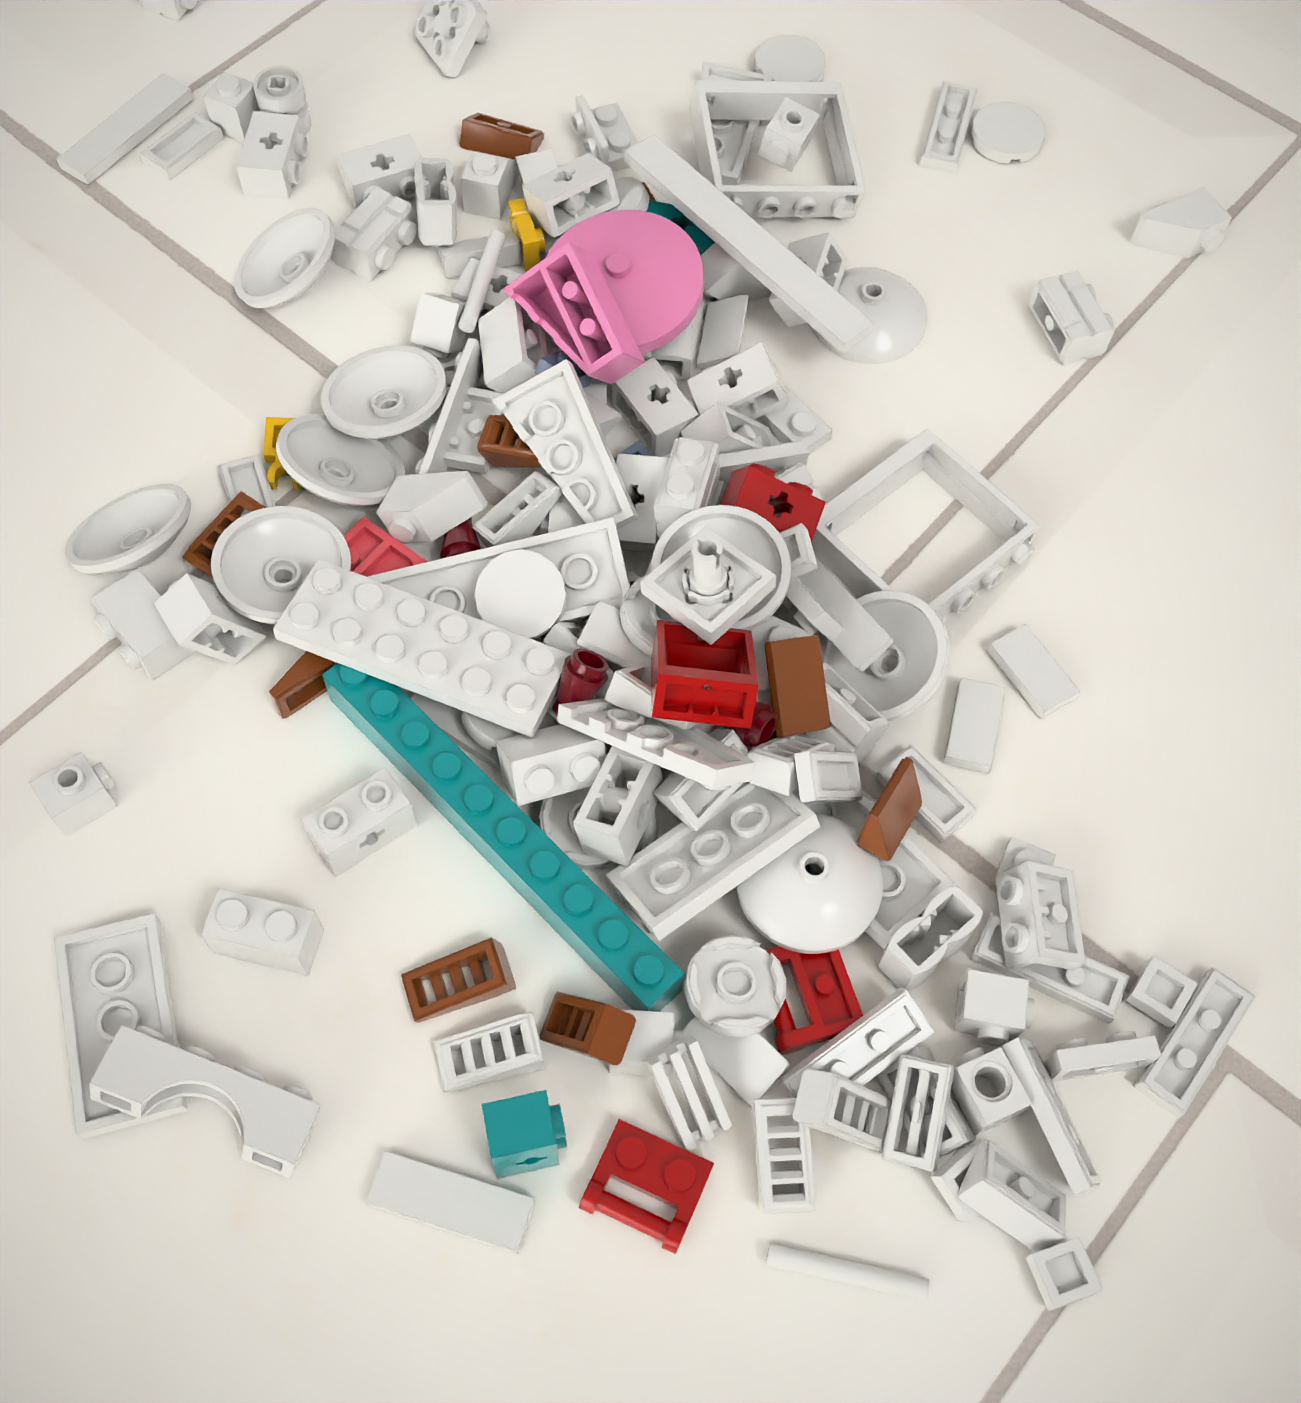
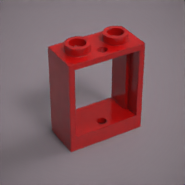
(685, 665)

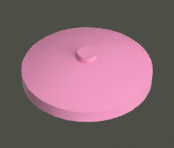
(648, 268)

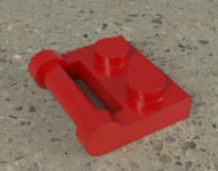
(825, 996)
(654, 1169)

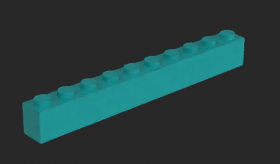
(508, 840)

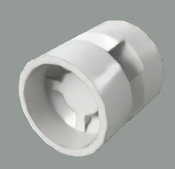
(282, 92)

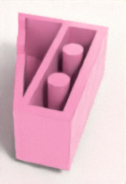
(579, 311)

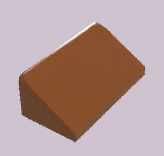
(498, 136)
(797, 685)
(892, 812)

